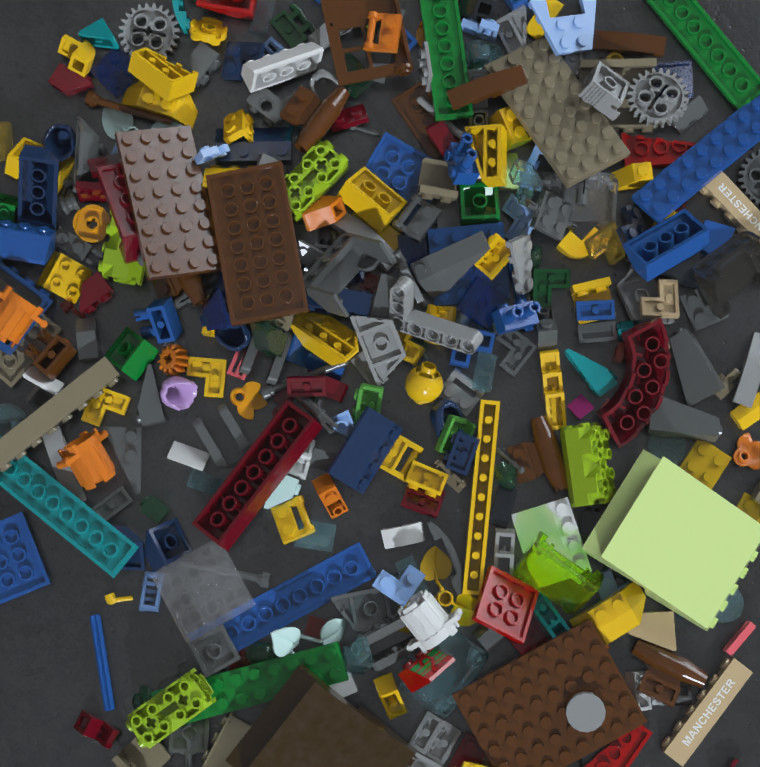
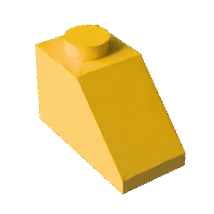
(634, 176)
(390, 696)

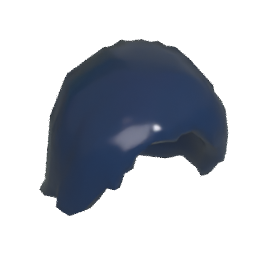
(60, 141)
(234, 337)
(440, 412)

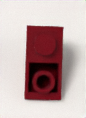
(70, 82)
(93, 292)

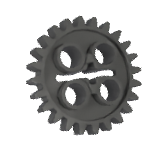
(748, 183)

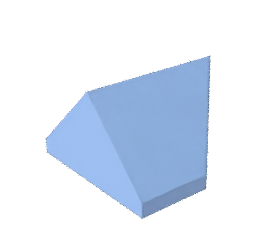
(344, 423)

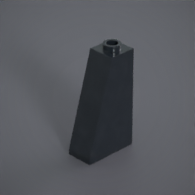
(682, 272)

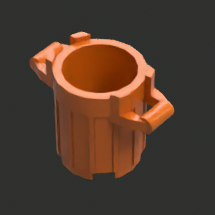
(17, 316)
(87, 459)

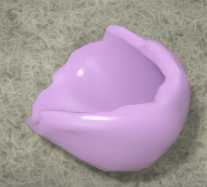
(178, 392)

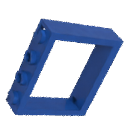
(29, 284)

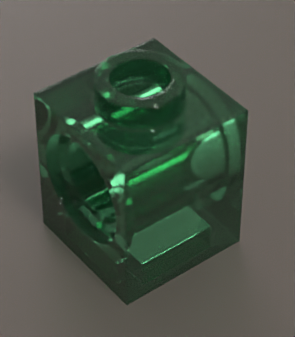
(154, 508)

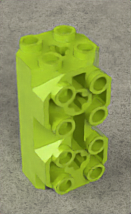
(314, 177)
(113, 262)
(585, 460)
(170, 709)

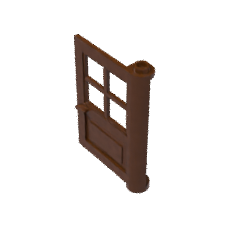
(352, 14)

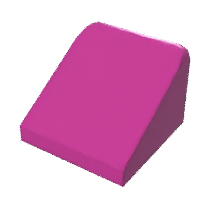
(580, 407)

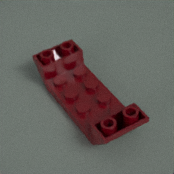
(112, 181)

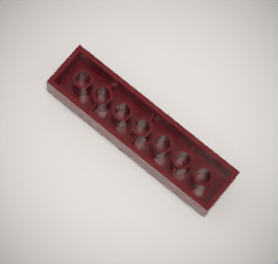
(257, 475)

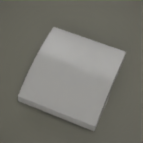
(435, 738)

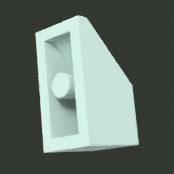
(285, 491)

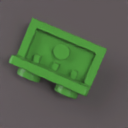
(369, 396)
(452, 425)

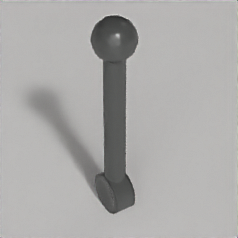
(368, 131)
(521, 469)

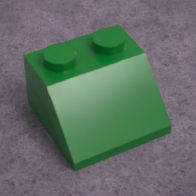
(478, 204)
(131, 353)

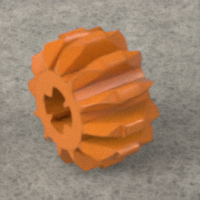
(173, 359)

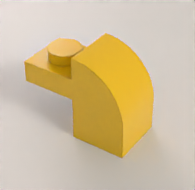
(80, 54)
(573, 247)

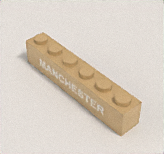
(733, 204)
(706, 710)

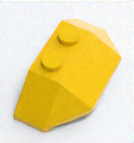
(179, 110)
(325, 337)
(615, 613)

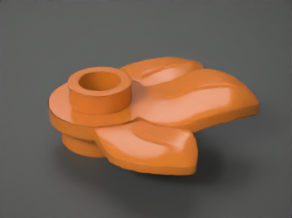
(750, 450)

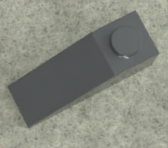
(150, 403)

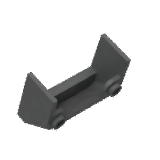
(339, 266)

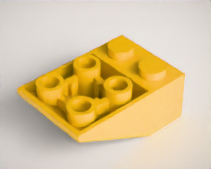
(516, 134)

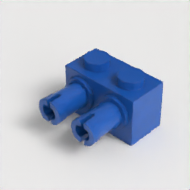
(461, 161)
(516, 317)
(163, 320)

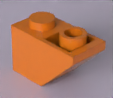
(324, 212)
(329, 495)

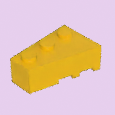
(160, 75)
(491, 150)

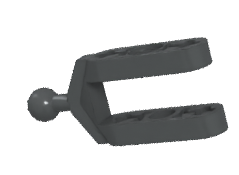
(276, 364)
(212, 446)
(382, 630)

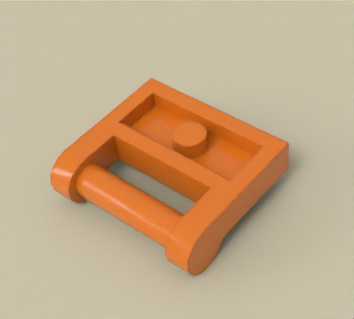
(389, 32)

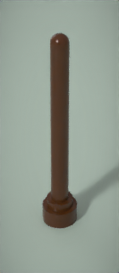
(93, 99)

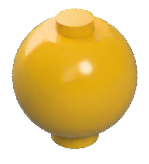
(424, 383)

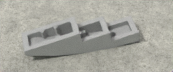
(750, 374)
(65, 475)

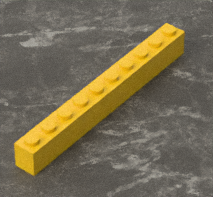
(480, 497)

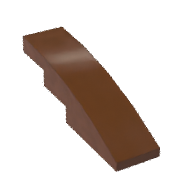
(628, 43)
(487, 86)

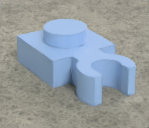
(210, 153)

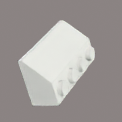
(282, 66)

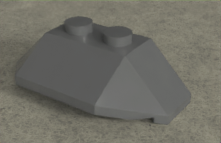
(87, 147)

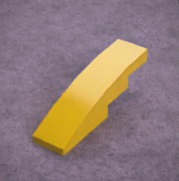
(553, 388)

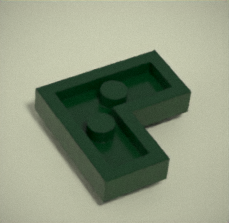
(545, 280)

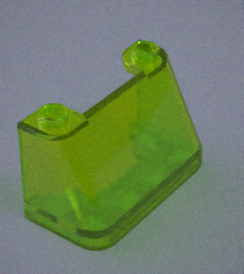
(556, 575)

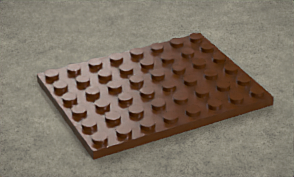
(522, 704)

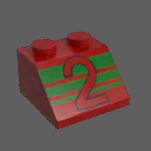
(424, 668)

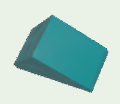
(99, 35)

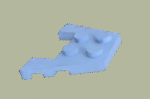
(567, 33)

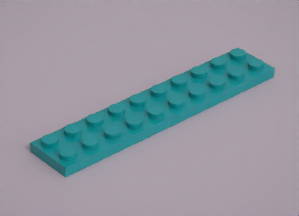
(68, 515)

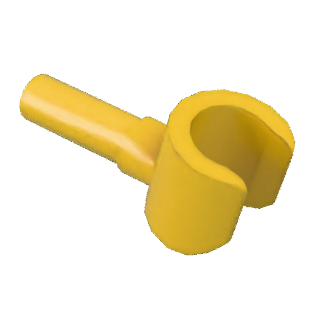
(111, 598)

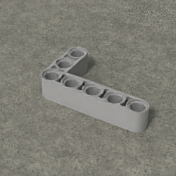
(426, 325)

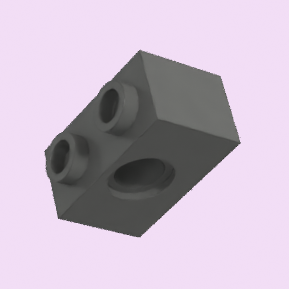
(264, 96)

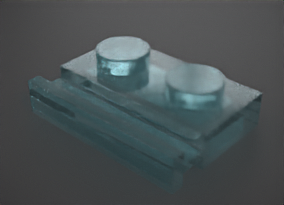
(320, 540)

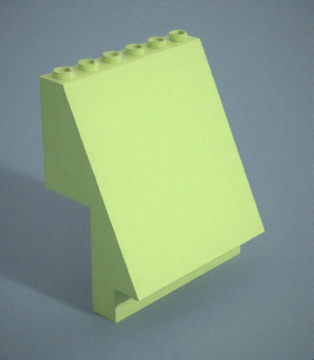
(675, 539)

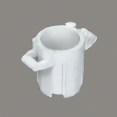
(428, 621)

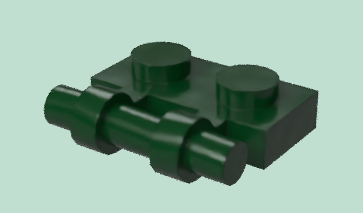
(289, 30)

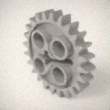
(153, 17)
(672, 106)

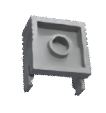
(603, 89)

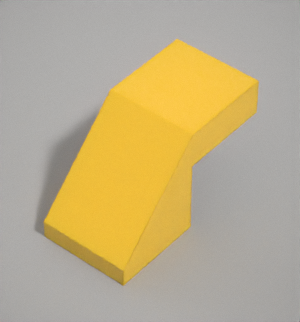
(535, 29)

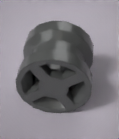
(69, 203)

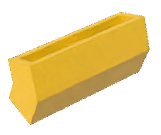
(747, 416)

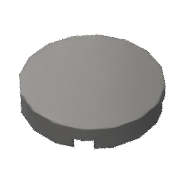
(585, 711)

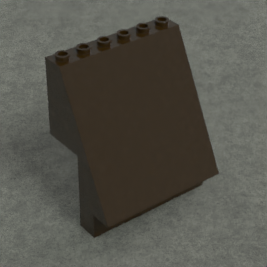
(318, 728)

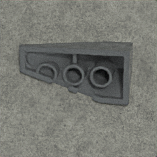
(445, 267)

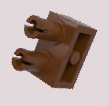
(53, 357)

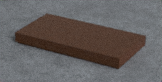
(417, 117)

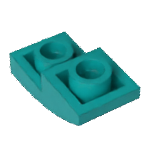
(181, 15)

